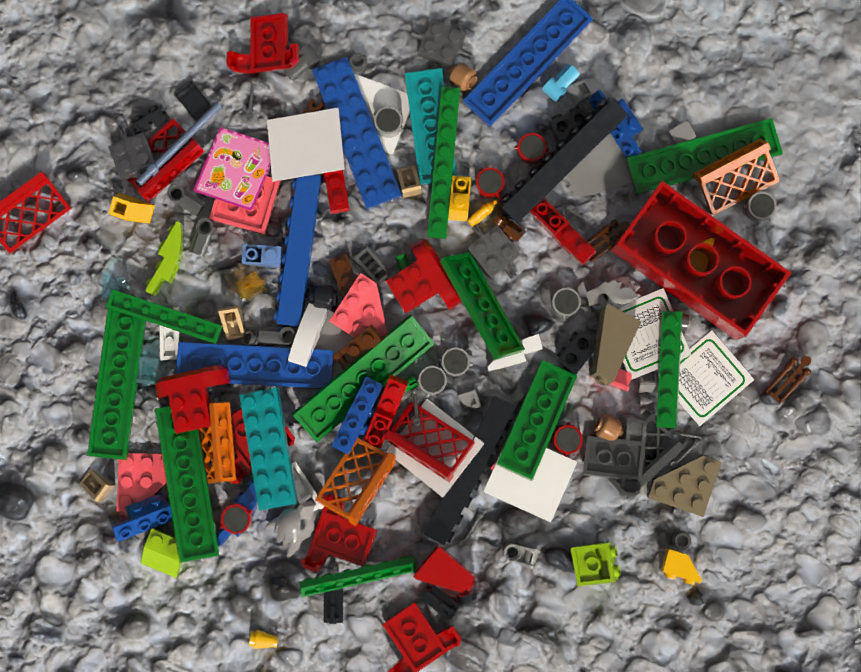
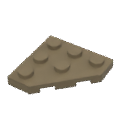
(687, 486)

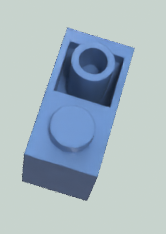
(262, 256)

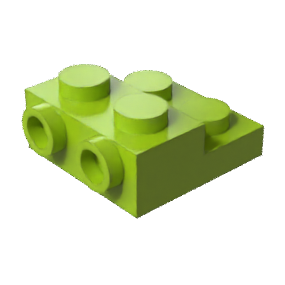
(595, 563)

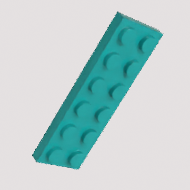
(424, 104)
(268, 449)

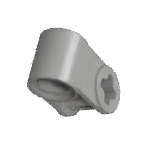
(524, 556)

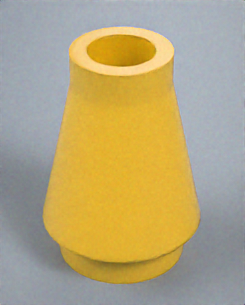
(261, 639)

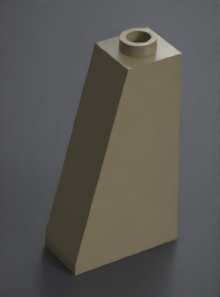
(612, 343)

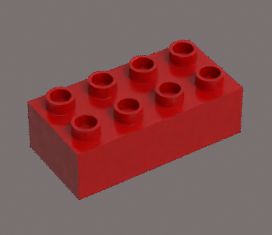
(738, 275)

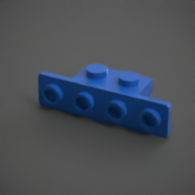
(625, 131)
(357, 416)
(143, 517)

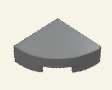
(470, 399)

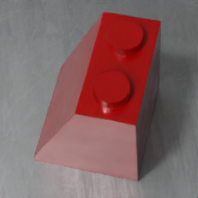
(445, 571)

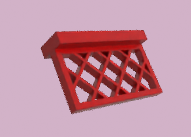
(171, 168)
(20, 196)
(422, 456)

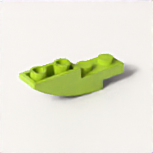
(172, 252)

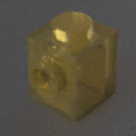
(250, 286)

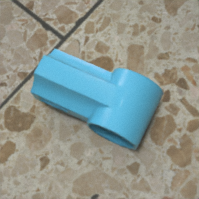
(557, 86)

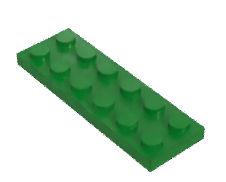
(482, 305)
(536, 420)

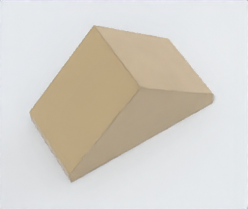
(409, 181)
(232, 322)
(96, 485)

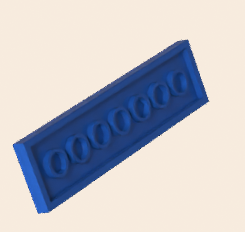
(527, 61)
(358, 133)
(257, 364)

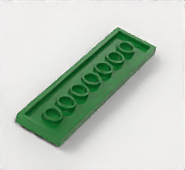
(679, 161)
(390, 357)
(116, 386)
(186, 490)

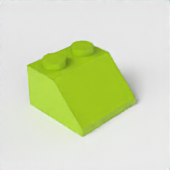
(161, 552)

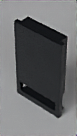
(193, 101)

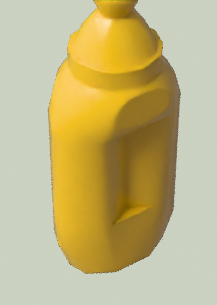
(479, 215)

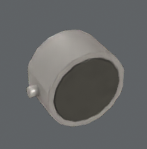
(388, 122)
(760, 206)
(565, 302)
(455, 362)
(432, 380)

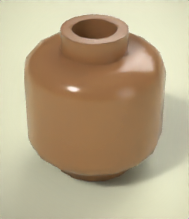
(462, 76)
(608, 427)

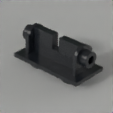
(142, 122)
(439, 600)
(333, 606)

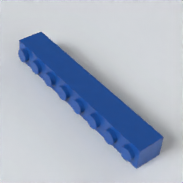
(299, 250)

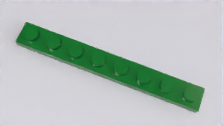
(443, 163)

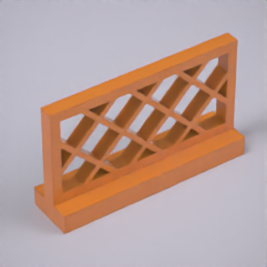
(728, 164)
(221, 449)
(368, 491)

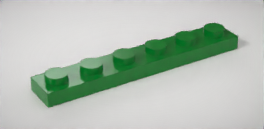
(164, 316)
(669, 369)
(361, 575)

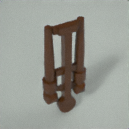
(607, 228)
(805, 360)

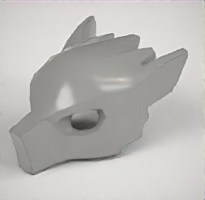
(618, 291)
(289, 523)

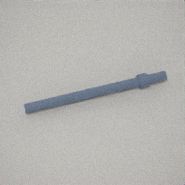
(153, 168)

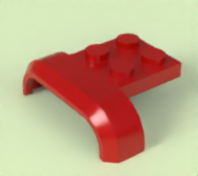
(267, 47)
(423, 280)
(190, 396)
(240, 445)
(339, 539)
(418, 640)

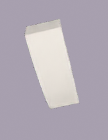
(307, 335)
(530, 344)

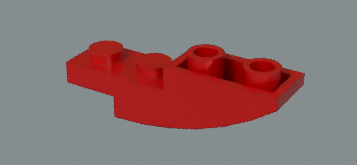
(337, 191)
(562, 232)
(385, 411)

